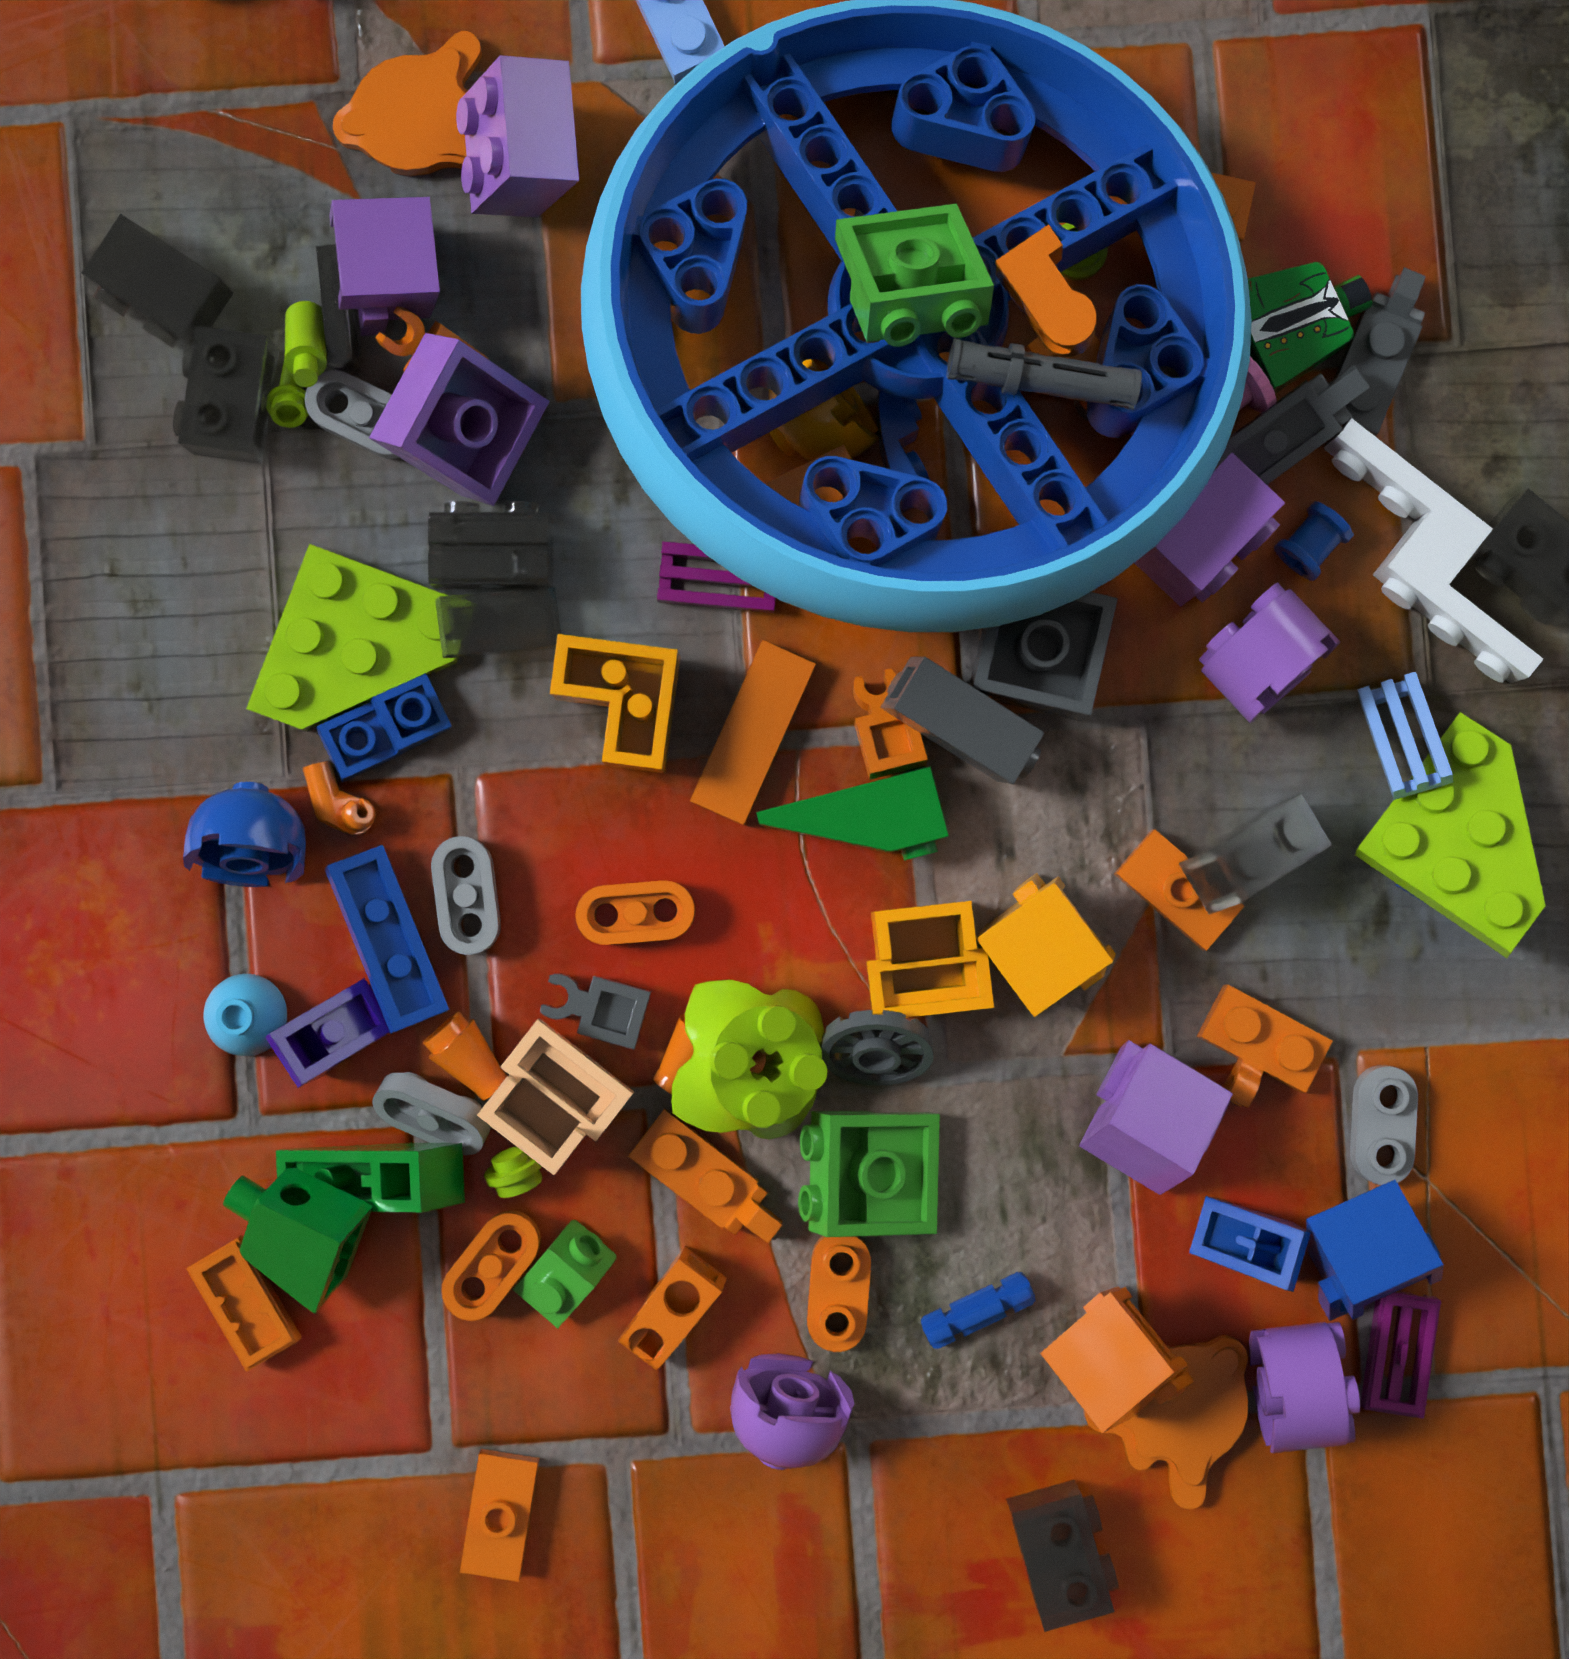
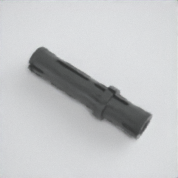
(1029, 371)

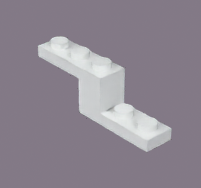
(1431, 553)

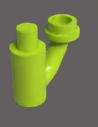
(303, 363)

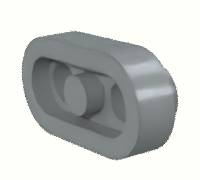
(359, 417)
(461, 896)
(430, 1112)
(1380, 1125)

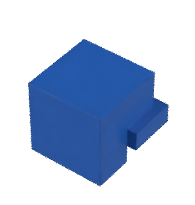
(1369, 1250)

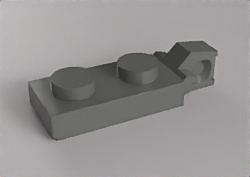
(1383, 347)
(1296, 424)

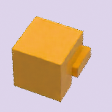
(1044, 945)
(928, 961)

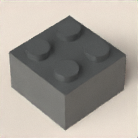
(1047, 659)

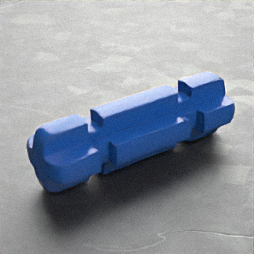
(978, 1310)

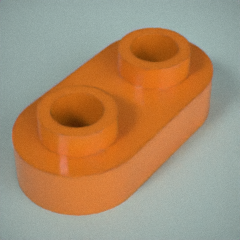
(635, 912)
(492, 1264)
(838, 1292)

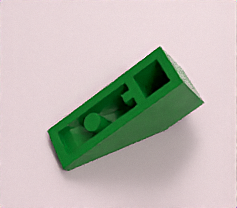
(877, 815)
(386, 1175)

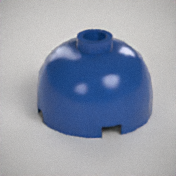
(245, 837)

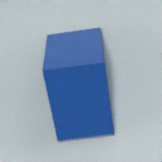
(1250, 1242)

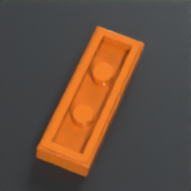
(753, 732)

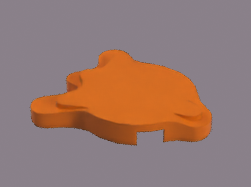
(409, 109)
(1196, 1424)

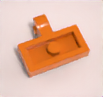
(1262, 1044)

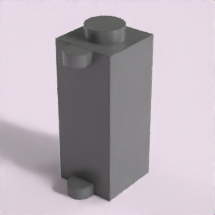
(963, 720)

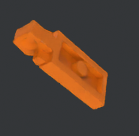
(705, 1177)

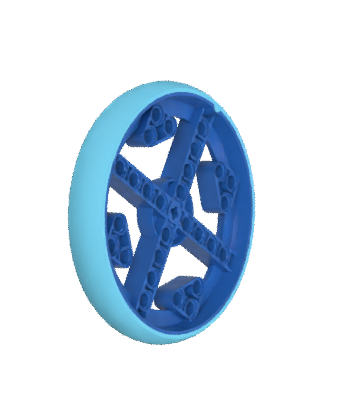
(1025, 78)

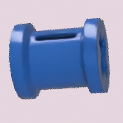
(1314, 541)

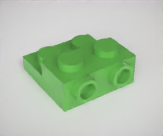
(914, 274)
(870, 1173)

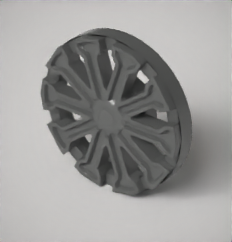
(876, 1047)

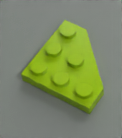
(345, 641)
(1465, 841)

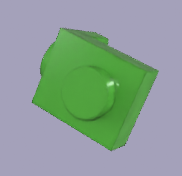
(565, 1273)

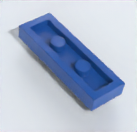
(386, 938)

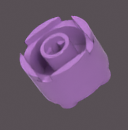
(1268, 654)
(1302, 1387)

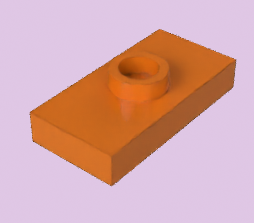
(1159, 880)
(244, 1305)
(499, 1515)

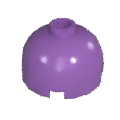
(789, 1413)

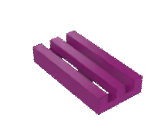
(690, 551)
(1377, 1353)

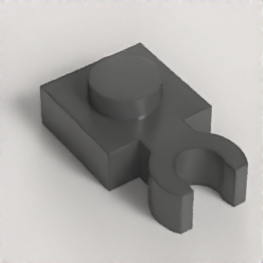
(607, 1011)

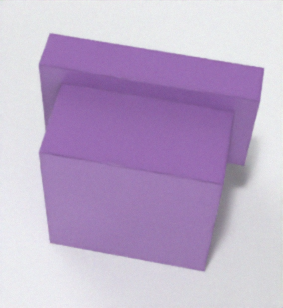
(385, 258)
(1154, 1117)

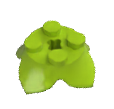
(726, 1028)

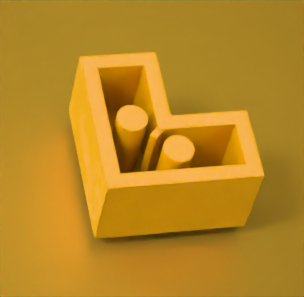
(634, 684)

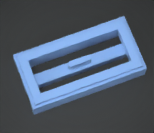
(1390, 693)

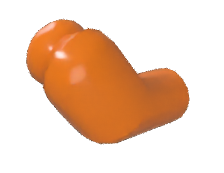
(334, 806)

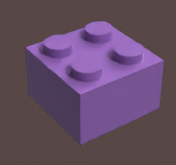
(518, 137)
(459, 418)
(1224, 521)

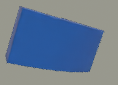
(897, 429)
(384, 727)

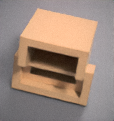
(552, 1097)

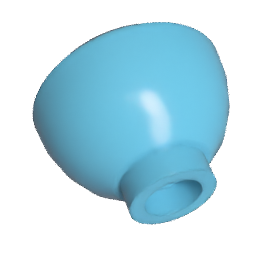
(243, 1013)

